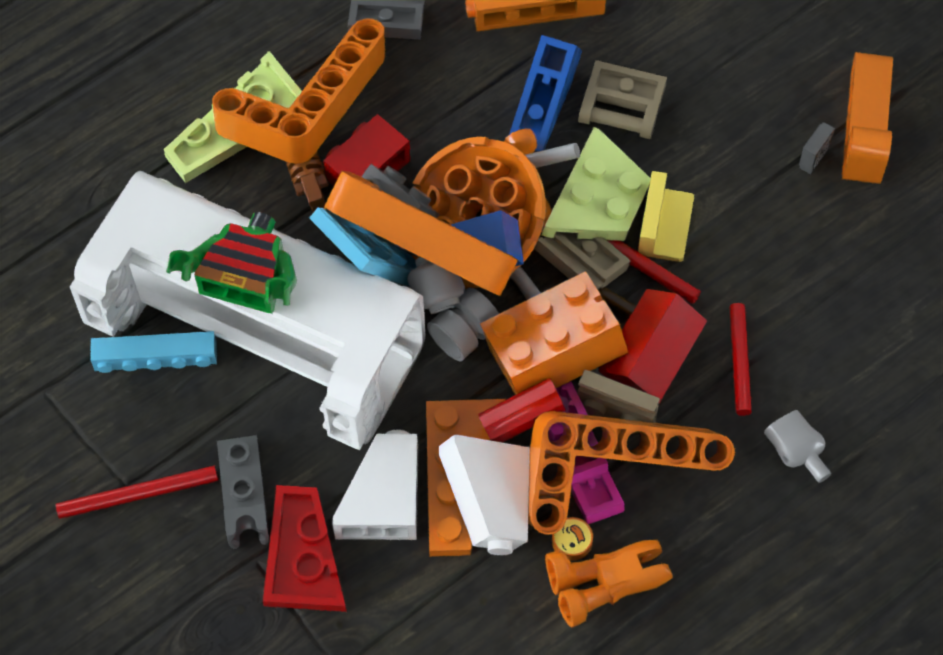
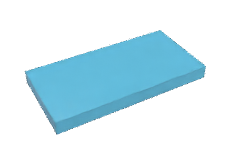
(365, 249)

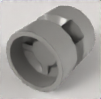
(459, 329)

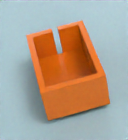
(555, 335)

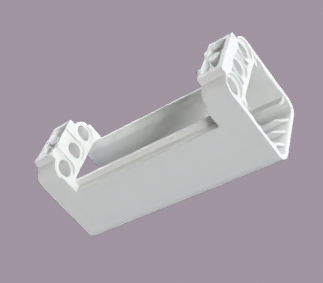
(340, 324)

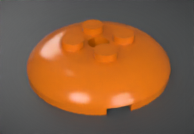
(487, 177)

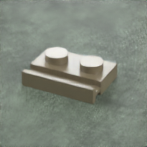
(576, 256)
(615, 400)

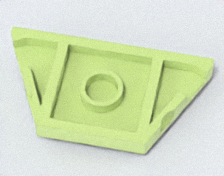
(599, 193)

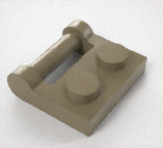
(625, 89)

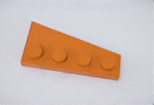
(444, 419)

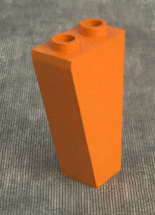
(511, 13)

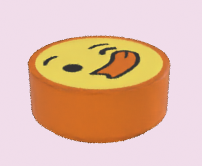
(573, 539)

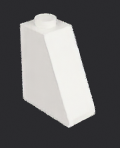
(490, 490)
(383, 492)

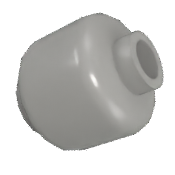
(437, 285)

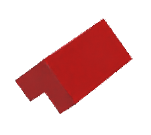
(656, 341)

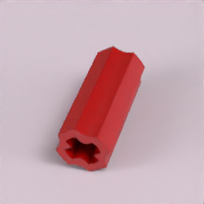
(520, 411)

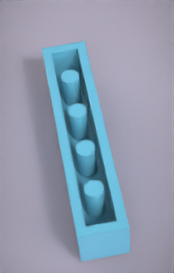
(153, 351)

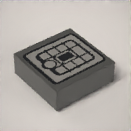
(816, 147)

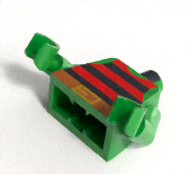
(240, 265)

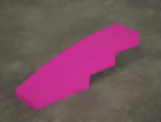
(591, 481)

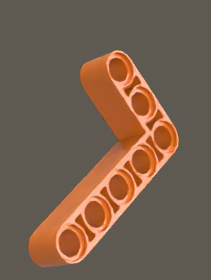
(299, 131)
(420, 232)
(611, 446)

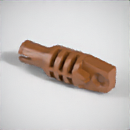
(309, 179)

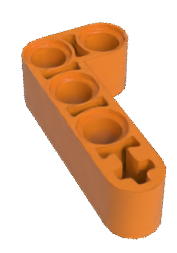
(867, 131)

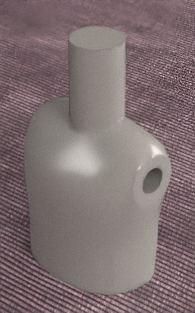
(798, 444)

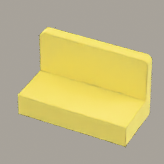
(665, 221)

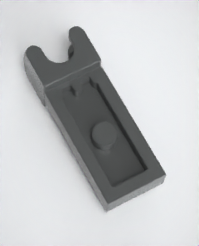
(242, 489)

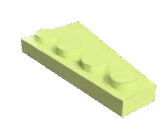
(202, 147)

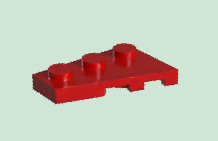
(300, 555)

